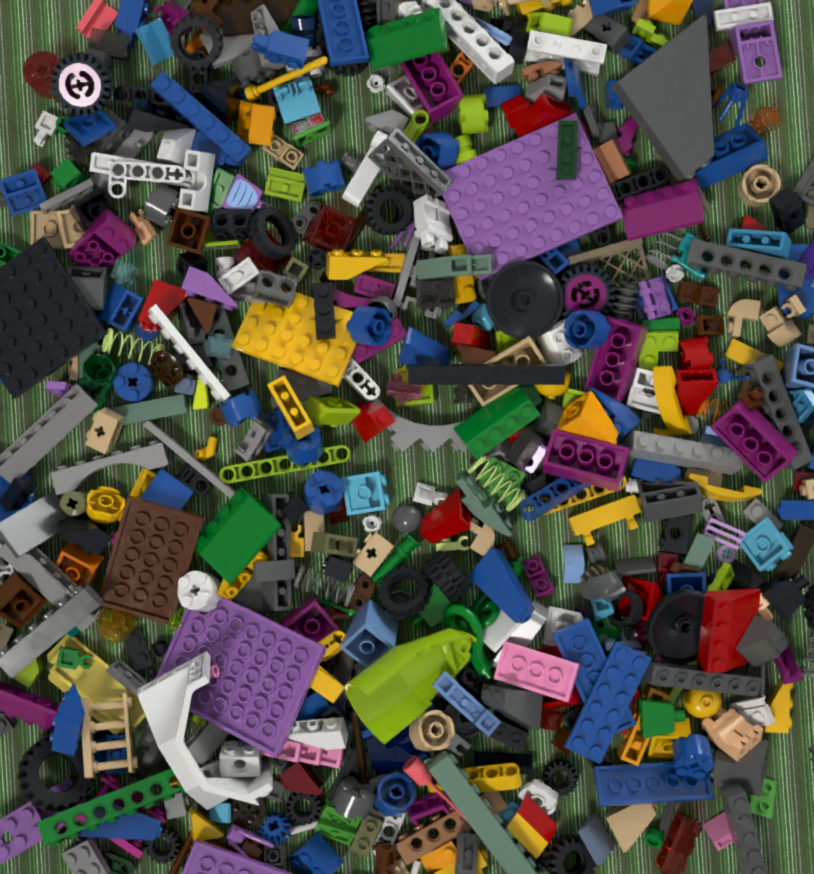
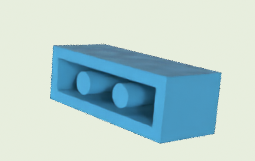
(762, 242)

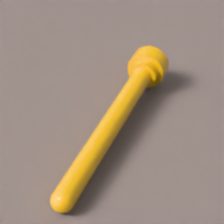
(254, 91)

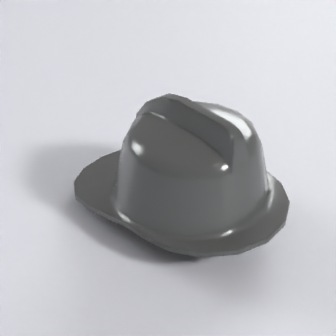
(604, 586)

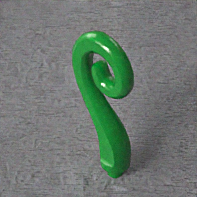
(480, 602)
(478, 657)

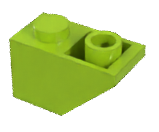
(549, 23)
(30, 673)

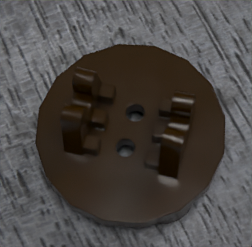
(166, 368)
(253, 815)

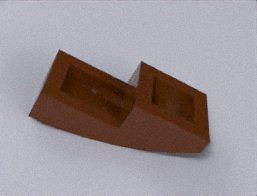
(697, 294)

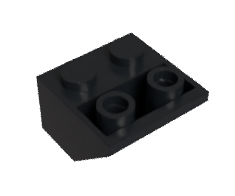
(517, 30)
(86, 533)

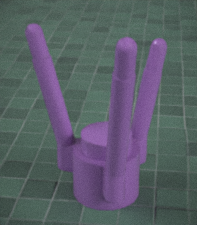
(410, 229)
(237, 834)

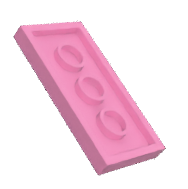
(536, 671)

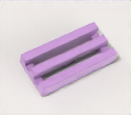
(738, 540)

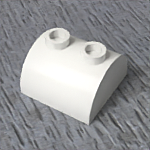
(555, 347)

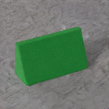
(662, 324)

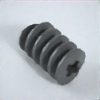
(625, 301)

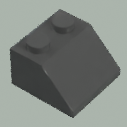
(761, 642)

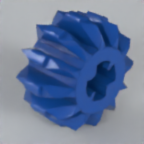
(275, 821)

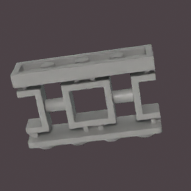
(410, 271)

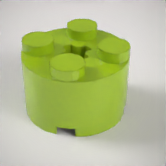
(472, 114)

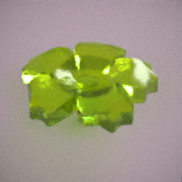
(174, 621)

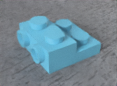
(365, 493)
(766, 545)

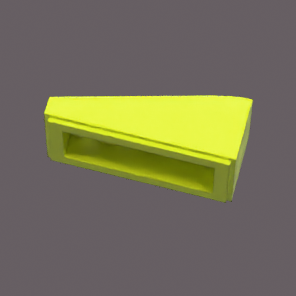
(201, 397)

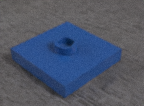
(89, 127)

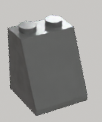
(514, 703)
(748, 771)

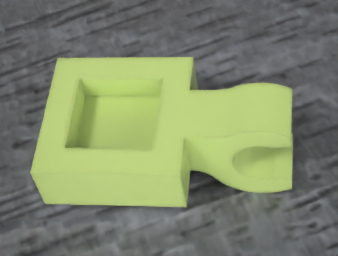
(446, 544)

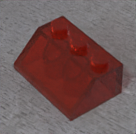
(678, 844)

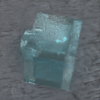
(124, 272)
(218, 346)

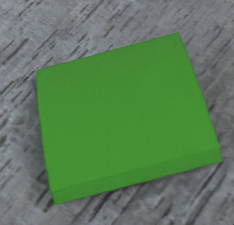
(335, 826)

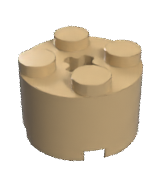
(763, 176)
(441, 733)

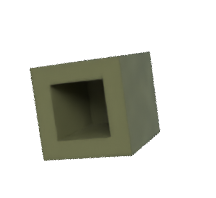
(296, 270)

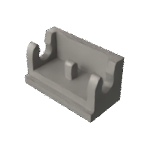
(254, 440)

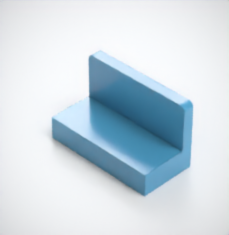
(155, 41)

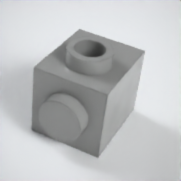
(177, 806)

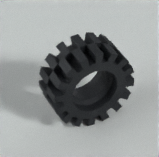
(564, 766)
(299, 817)
(168, 855)

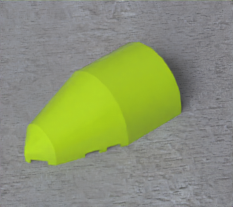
(399, 682)

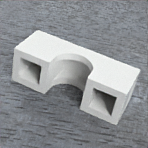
(197, 195)

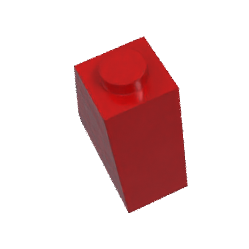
(542, 113)
(166, 298)
(470, 336)
(694, 388)
(371, 420)
(446, 519)

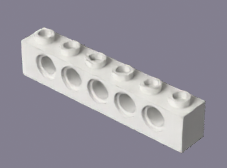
(473, 40)

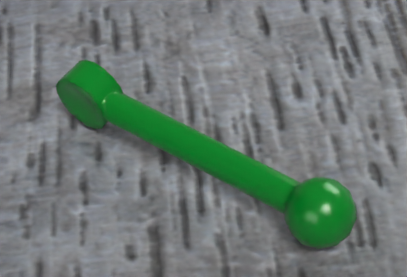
(350, 612)

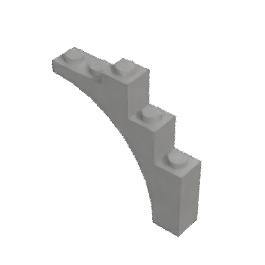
(432, 436)

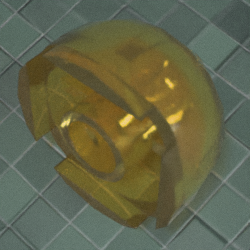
(115, 625)

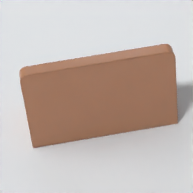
(611, 161)

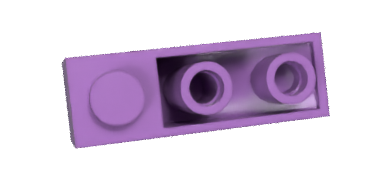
(203, 285)

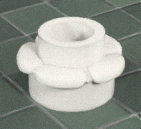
(376, 78)
(674, 273)
(631, 486)
(377, 522)

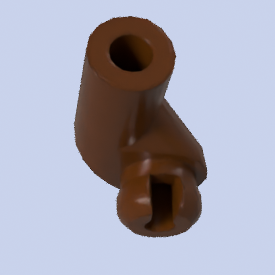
(327, 89)

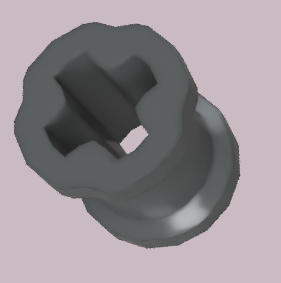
(350, 162)

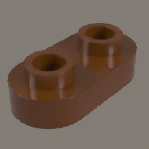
(361, 592)

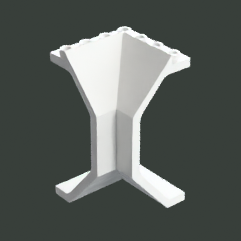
(167, 709)

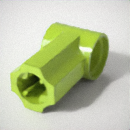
(415, 130)

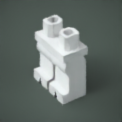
(432, 223)

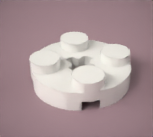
(547, 797)

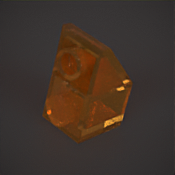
(765, 120)

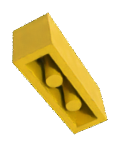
(291, 407)

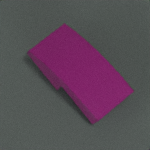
(538, 577)

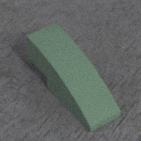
(697, 552)

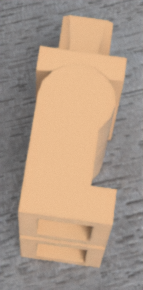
(732, 733)

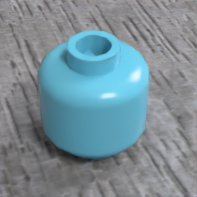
(481, 319)

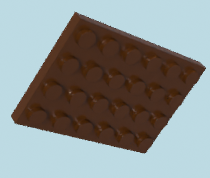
(149, 559)

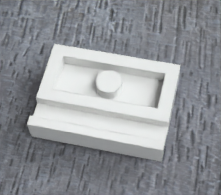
(754, 711)

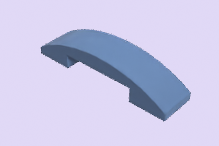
(466, 703)

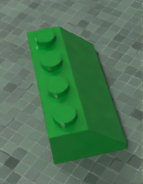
(407, 38)
(496, 422)

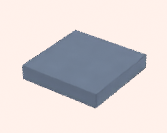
(596, 838)

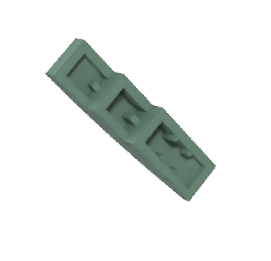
(153, 409)

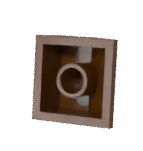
(188, 230)
(19, 600)

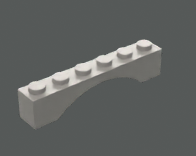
(73, 478)

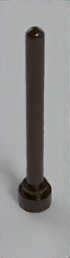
(363, 779)

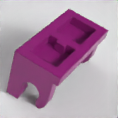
(171, 16)
(374, 286)
(788, 667)
(427, 806)

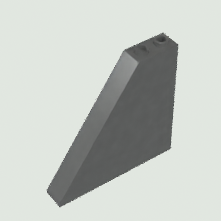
(673, 100)

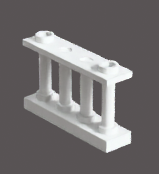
(551, 47)

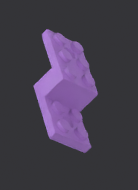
(754, 42)
(23, 825)

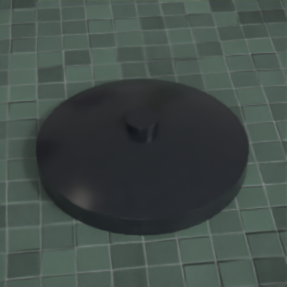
(524, 300)
(676, 626)

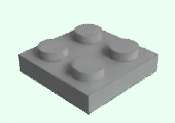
(86, 858)

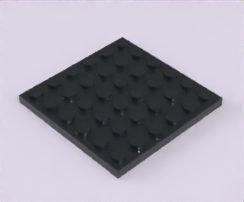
(41, 318)

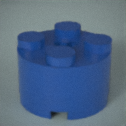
(439, 148)
(323, 178)
(369, 326)
(586, 329)
(123, 381)
(240, 407)
(305, 449)
(333, 489)
(692, 756)
(404, 790)

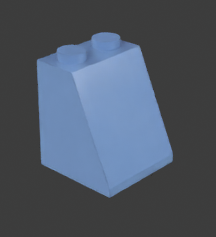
(799, 367)
(370, 634)

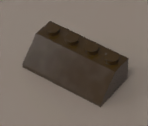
(238, 19)

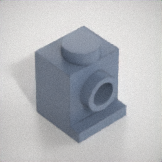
(187, 385)

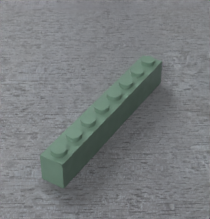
(479, 815)

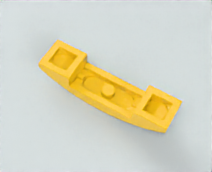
(667, 401)
(722, 494)

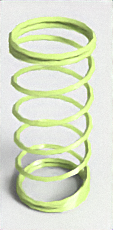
(106, 343)
(515, 501)

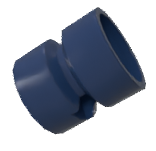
(303, 26)

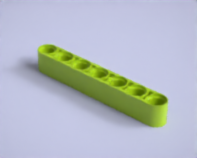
(276, 466)

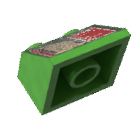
(309, 129)

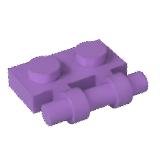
(654, 298)

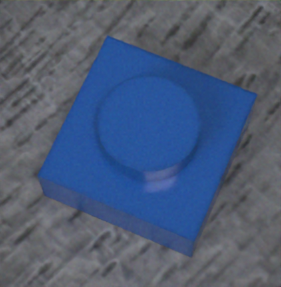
(146, 336)

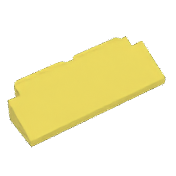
(94, 684)

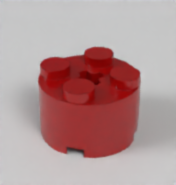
(695, 353)

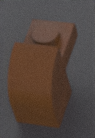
(205, 8)

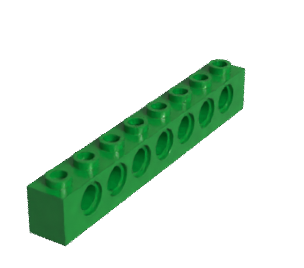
(47, 825)

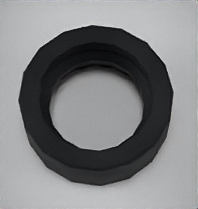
(636, 610)

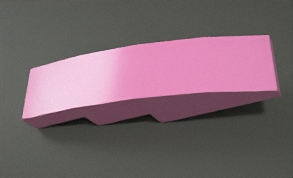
(302, 752)

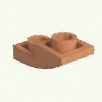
(543, 68)

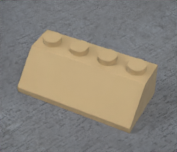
(520, 353)

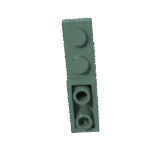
(454, 266)
(487, 510)

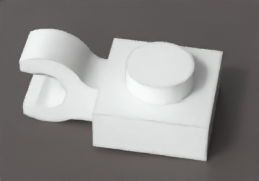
(46, 126)
(426, 495)

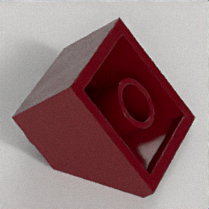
(301, 779)

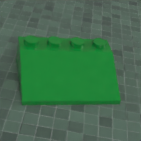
(236, 534)

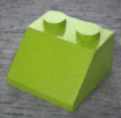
(330, 411)

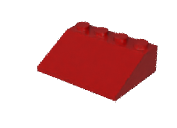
(722, 626)

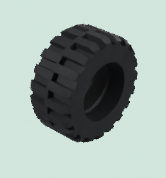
(35, 790)

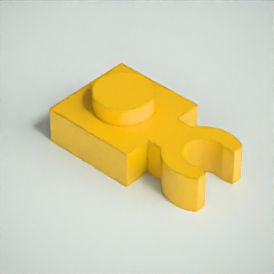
(296, 543)

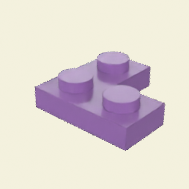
(60, 388)

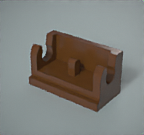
(384, 858)

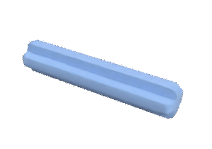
(494, 32)

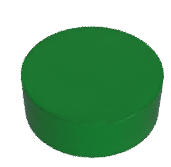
(654, 838)

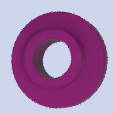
(688, 313)

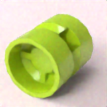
(464, 152)

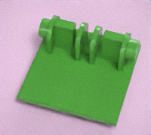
(511, 473)
(763, 804)

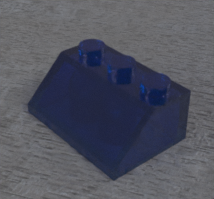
(394, 753)

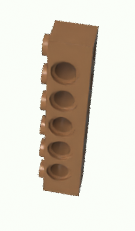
(446, 833)

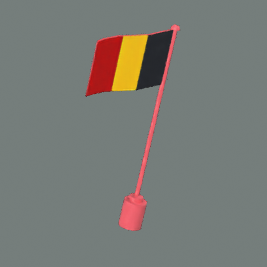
(529, 824)

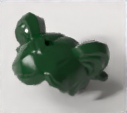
(97, 371)

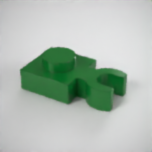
(70, 658)

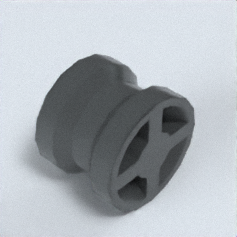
(595, 553)

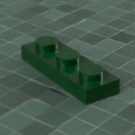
(567, 150)

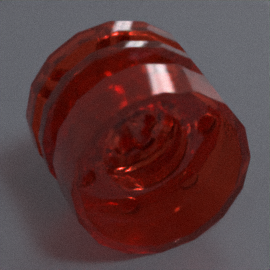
(33, 71)

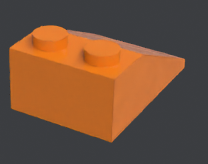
(79, 565)

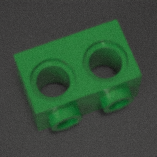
(67, 175)

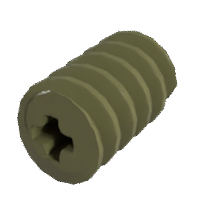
(68, 502)

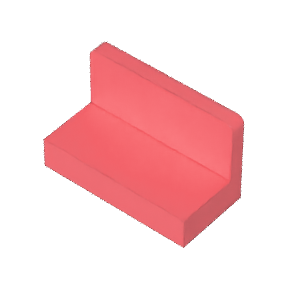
(97, 16)

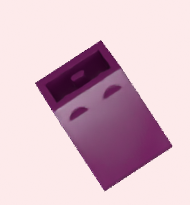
(103, 241)

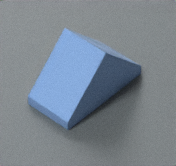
(573, 563)

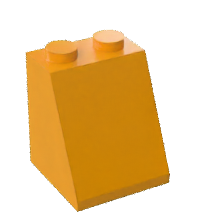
(588, 419)

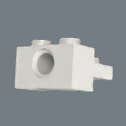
(640, 400)
(249, 763)

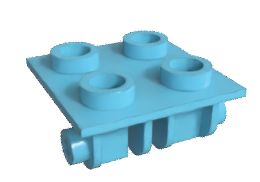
(296, 99)

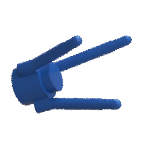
(737, 92)
(724, 375)

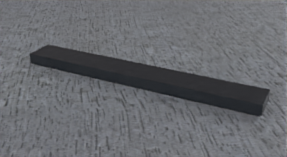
(486, 374)

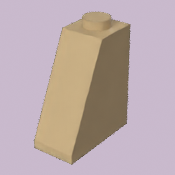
(629, 822)

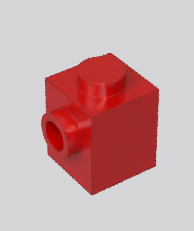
(514, 109)

